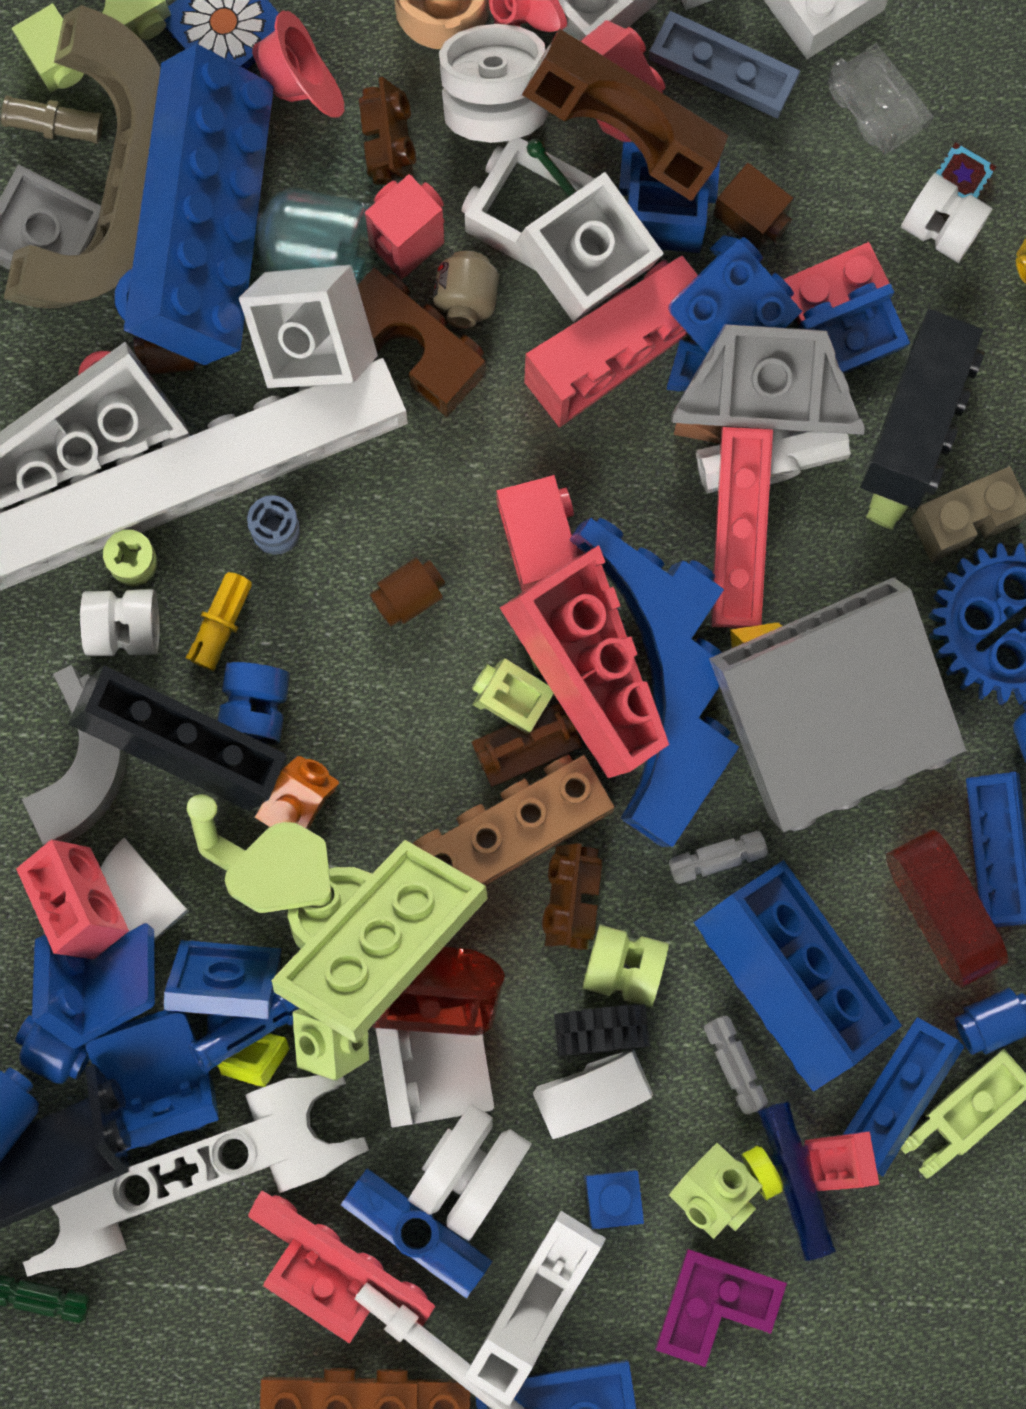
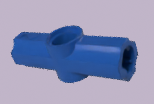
(444, 1255)

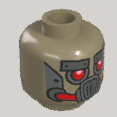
(466, 289)

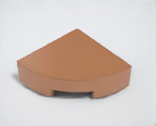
(701, 432)

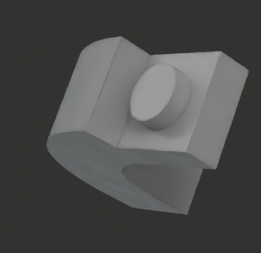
(89, 785)

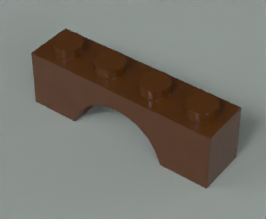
(582, 83)

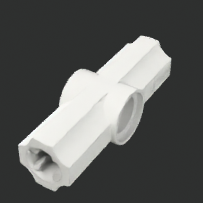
(790, 454)

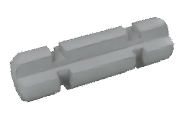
(718, 857)
(736, 1065)

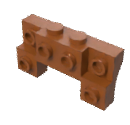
(344, 1391)

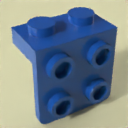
(733, 292)
(157, 1076)

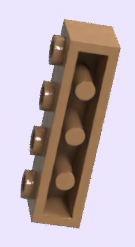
(524, 823)

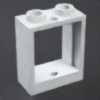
(480, 199)

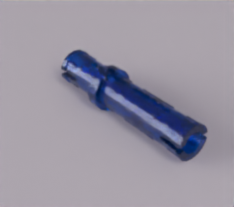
(799, 1189)

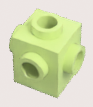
(324, 1049)
(717, 1192)

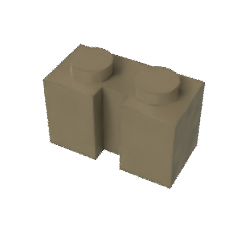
(952, 519)

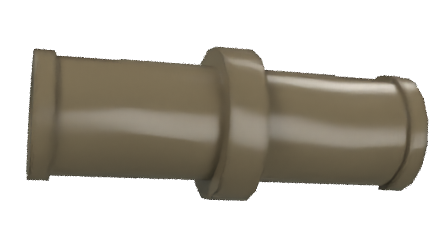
(51, 119)

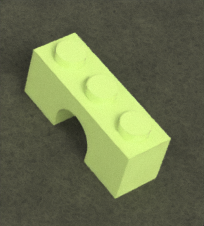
(41, 33)

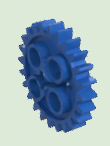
(983, 589)

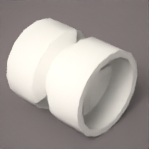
(961, 228)
(102, 619)

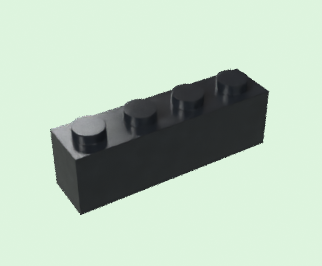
(923, 408)
(177, 738)

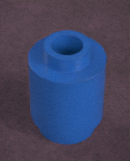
(993, 1022)

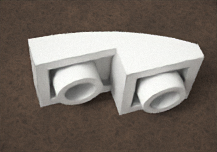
(594, 1094)

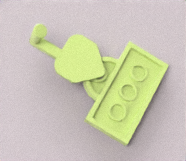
(354, 929)

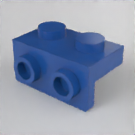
(860, 328)

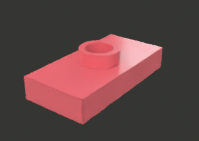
(842, 1161)

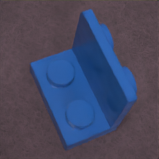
(88, 997)

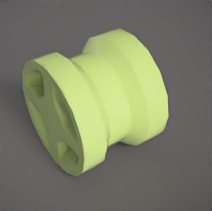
(136, 566)

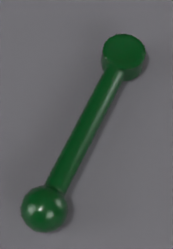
(536, 149)

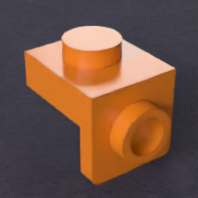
(298, 793)

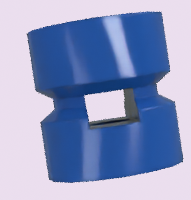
(254, 685)

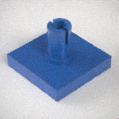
(222, 981)

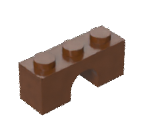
(449, 363)

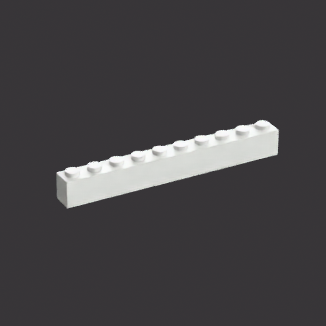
(195, 471)

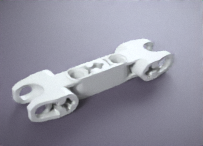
(275, 1139)

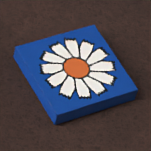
(222, 26)

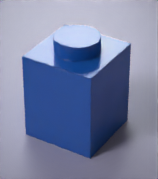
(613, 1199)

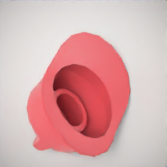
(295, 68)

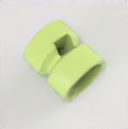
(610, 953)

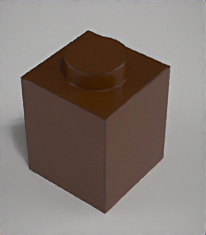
(754, 207)

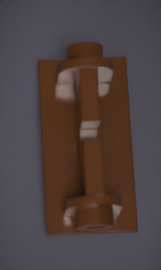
(386, 112)
(512, 752)
(572, 872)

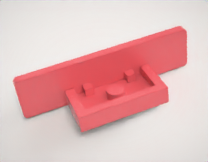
(324, 1274)

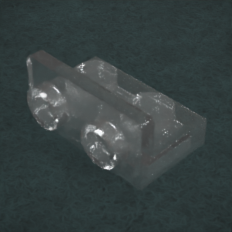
(878, 98)

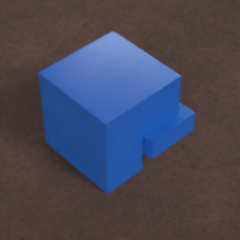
(666, 214)

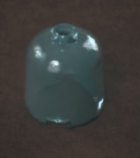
(310, 231)

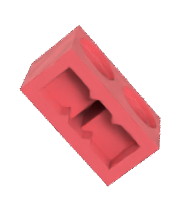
(72, 899)

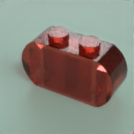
(947, 908)
(449, 996)

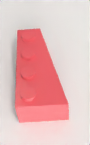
(608, 343)
(589, 662)

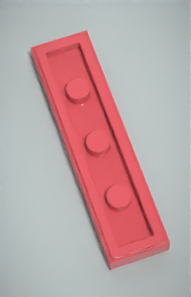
(741, 526)

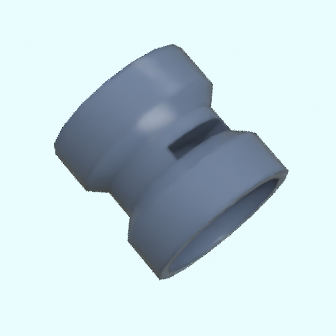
(277, 535)

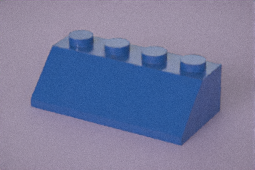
(798, 975)

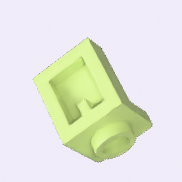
(512, 694)

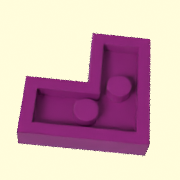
(714, 1290)

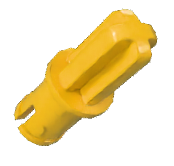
(219, 621)

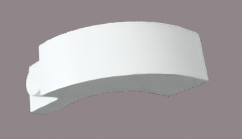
(534, 1308)

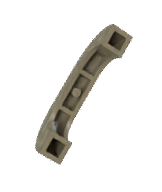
(130, 75)

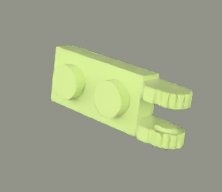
(971, 1110)

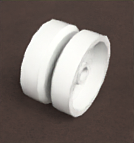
(485, 80)
(467, 1170)

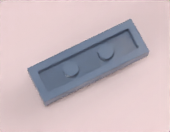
(724, 64)

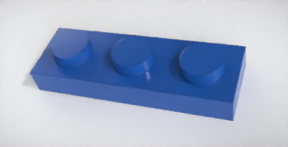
(905, 1090)

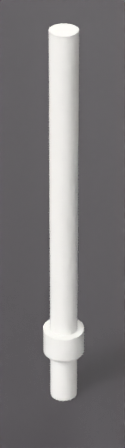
(402, 1325)

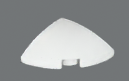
(140, 891)

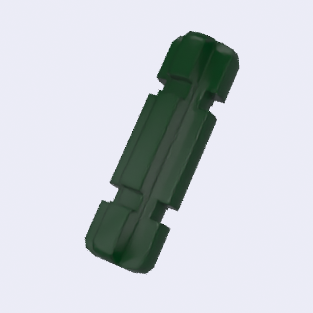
(43, 1299)

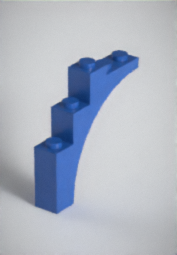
(668, 614)

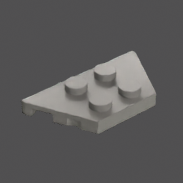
(770, 383)

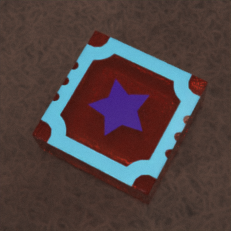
(966, 171)

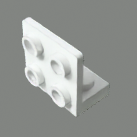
(432, 1075)

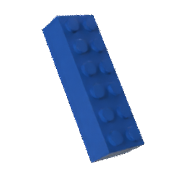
(199, 206)

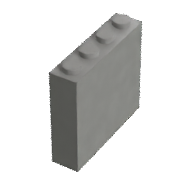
(839, 705)

